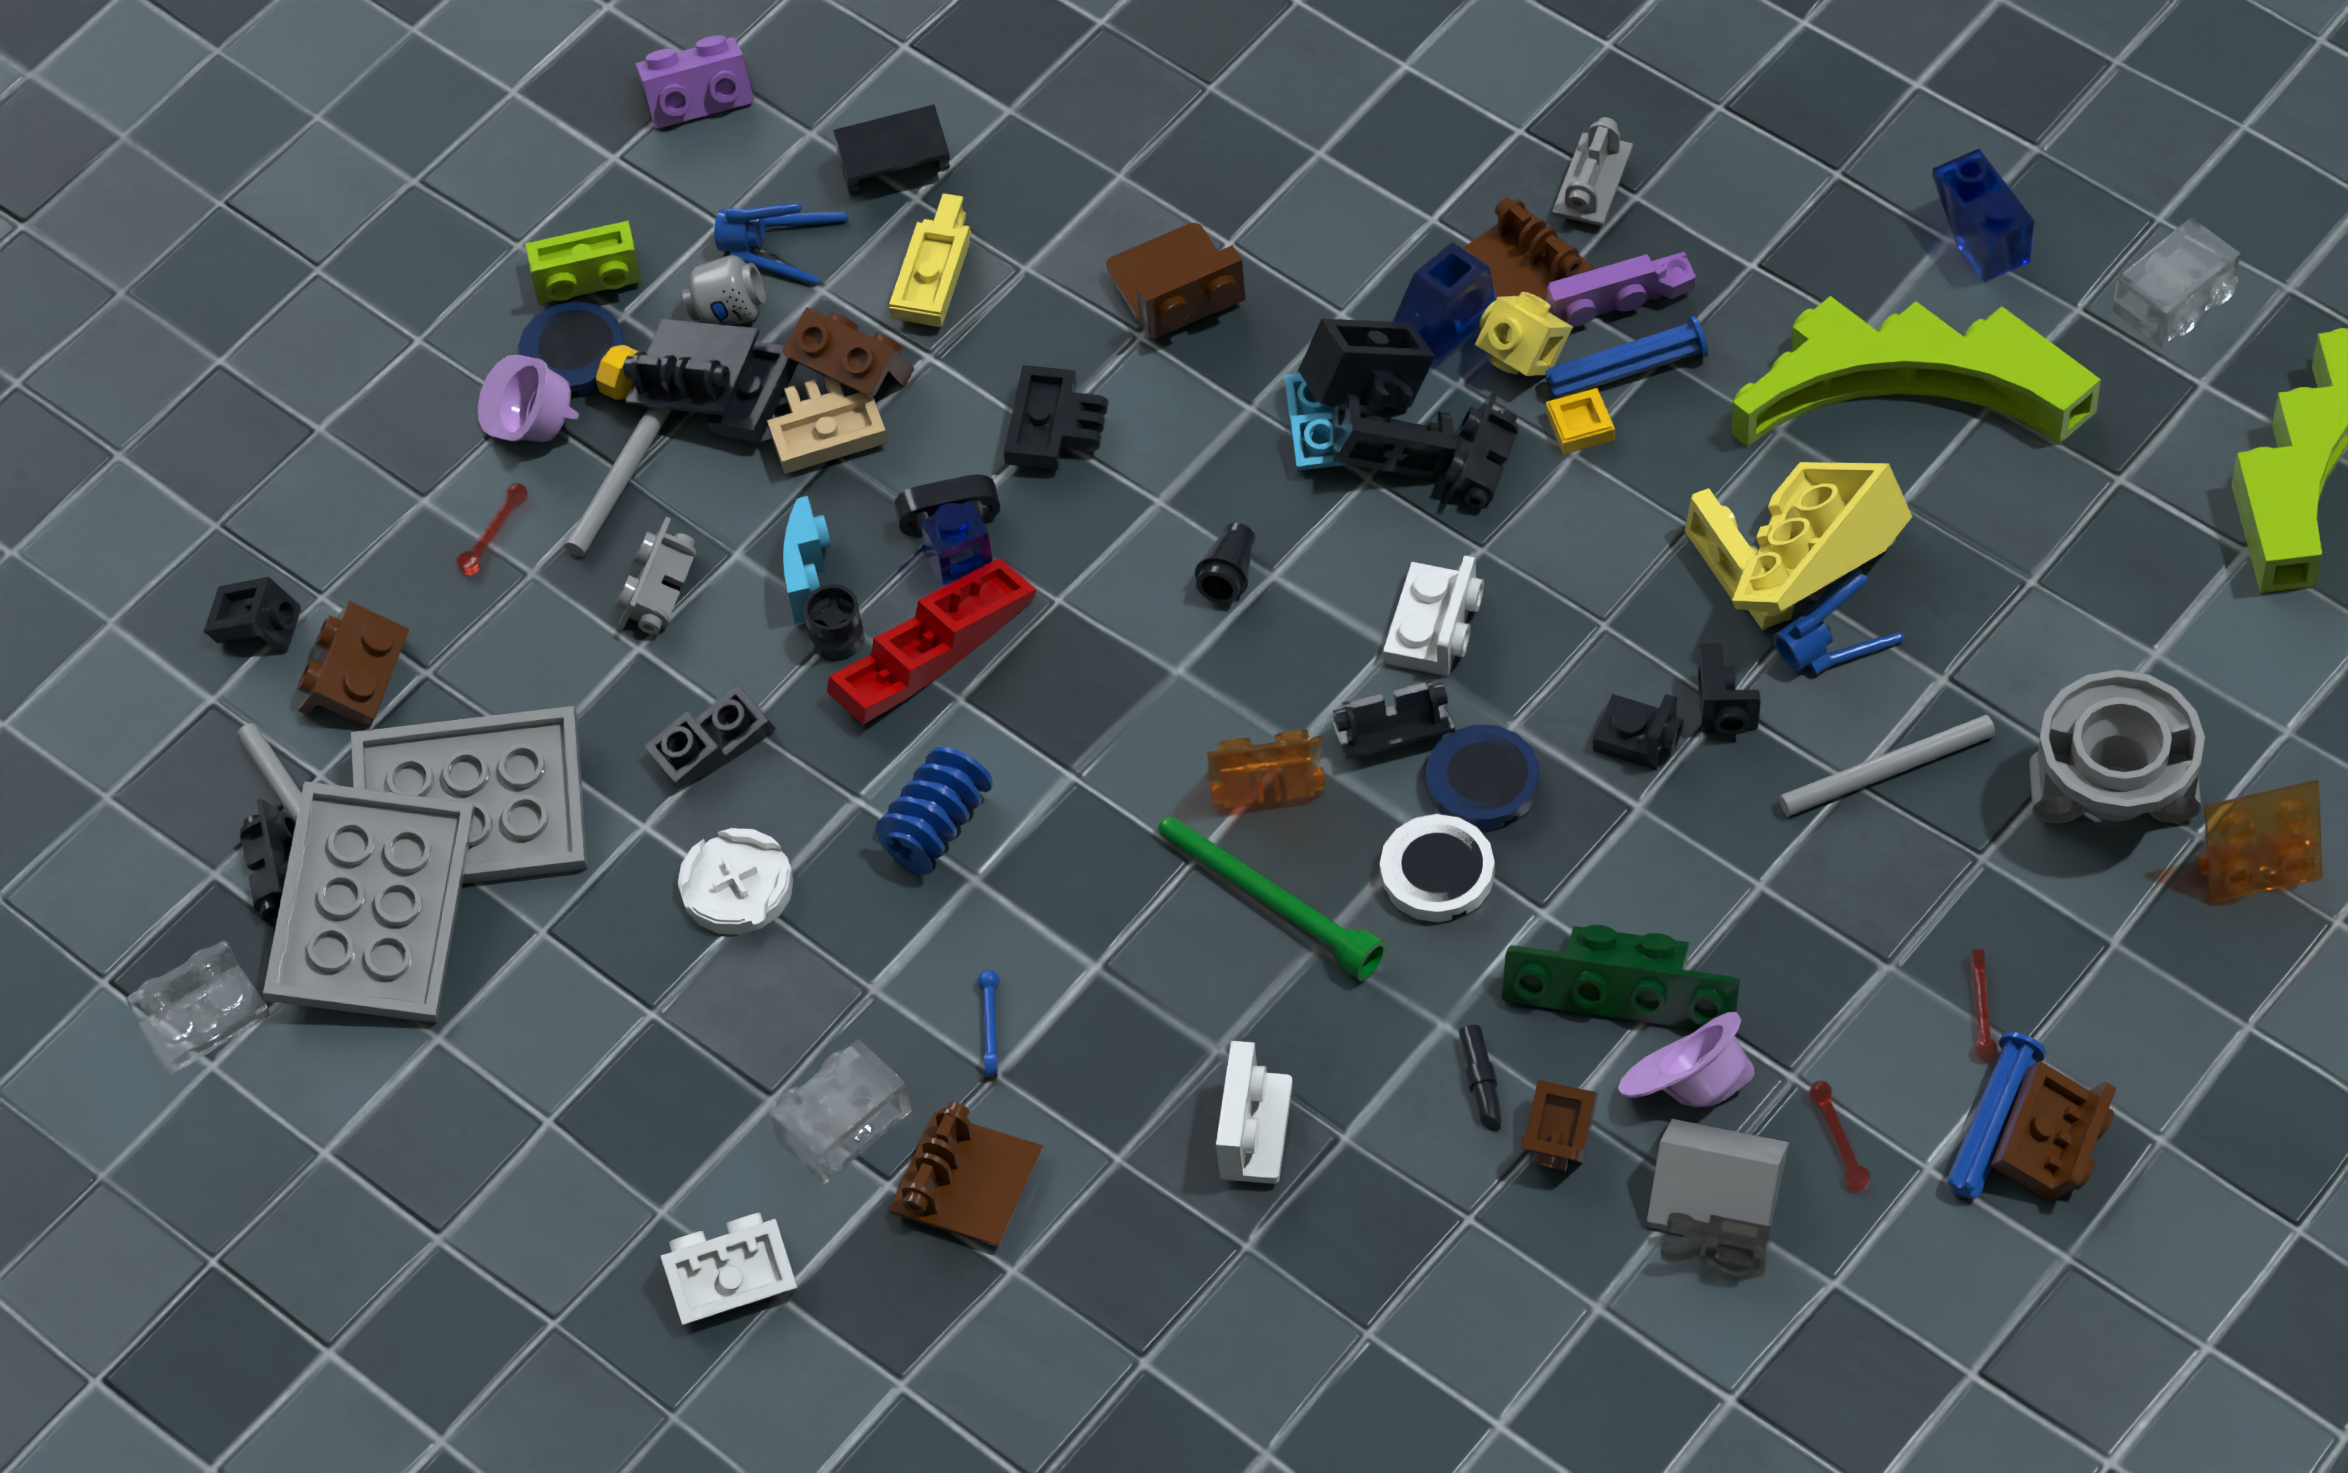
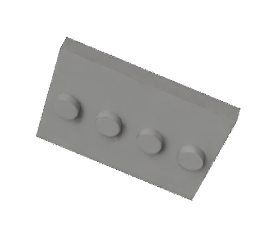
(514, 769)
(369, 902)

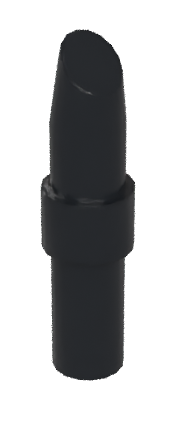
(1481, 1076)

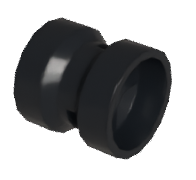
(834, 622)

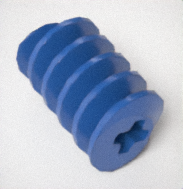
(931, 807)

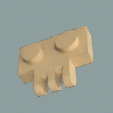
(825, 426)

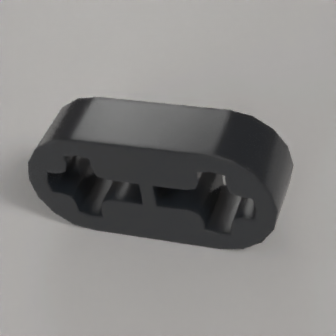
(924, 500)

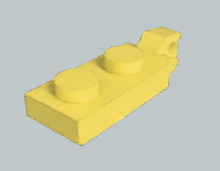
(932, 265)
(1724, 549)

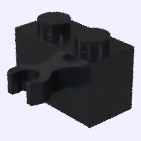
(1367, 359)

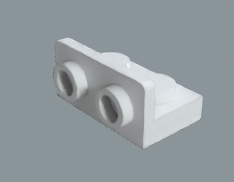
(1432, 617)
(1252, 1118)
(727, 1269)

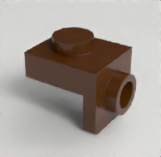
(1559, 1124)

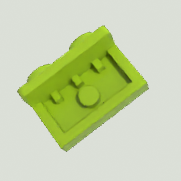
(583, 262)

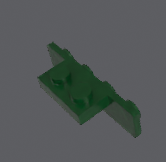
(1619, 978)

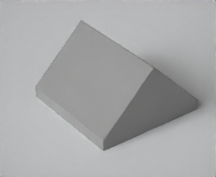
(1716, 1174)

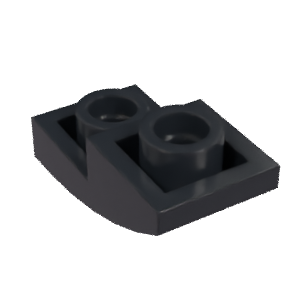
(717, 736)

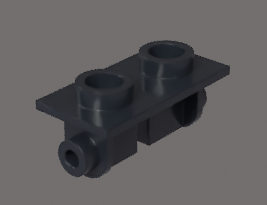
(1484, 435)
(1370, 727)
(267, 842)

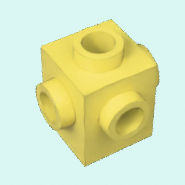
(1522, 334)

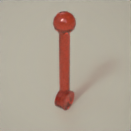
(469, 560)
(1985, 1047)
(1857, 1176)

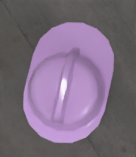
(524, 401)
(1696, 1068)

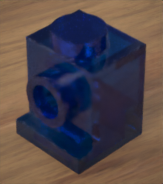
(951, 531)

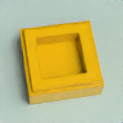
(1580, 421)

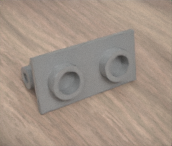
(1594, 174)
(664, 559)

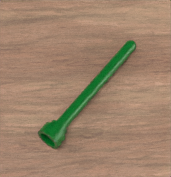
(1358, 951)

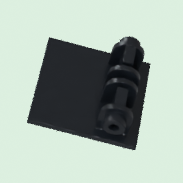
(690, 366)

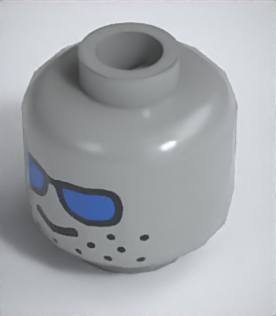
(725, 292)

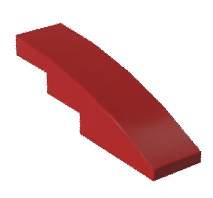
(939, 636)

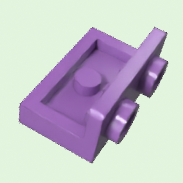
(695, 81)

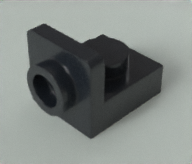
(253, 610)
(1719, 703)
(1638, 730)

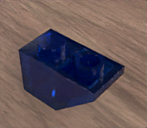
(1984, 215)
(1447, 298)

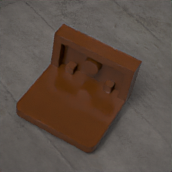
(1177, 279)

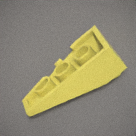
(1820, 529)

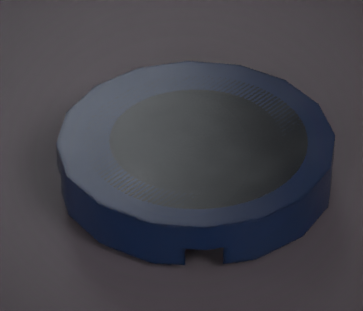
(572, 341)
(1483, 775)

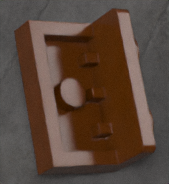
(846, 355)
(353, 664)
(2053, 1132)

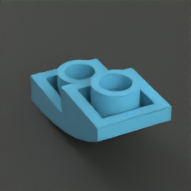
(1309, 425)
(803, 554)

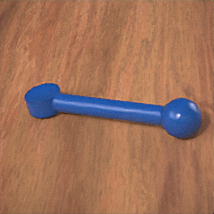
(988, 982)

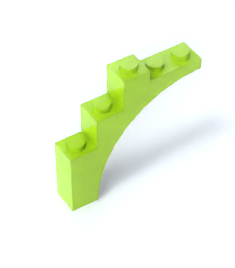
(1917, 353)
(2282, 485)

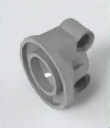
(2119, 723)

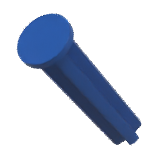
(1627, 359)
(1992, 1114)

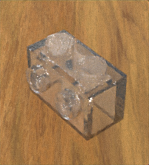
(2177, 283)
(840, 1110)

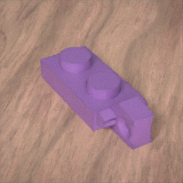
(1619, 287)

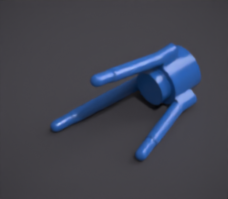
(744, 229)
(1807, 637)

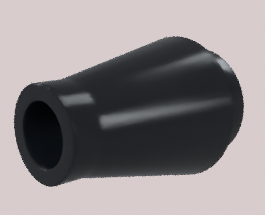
(1225, 567)

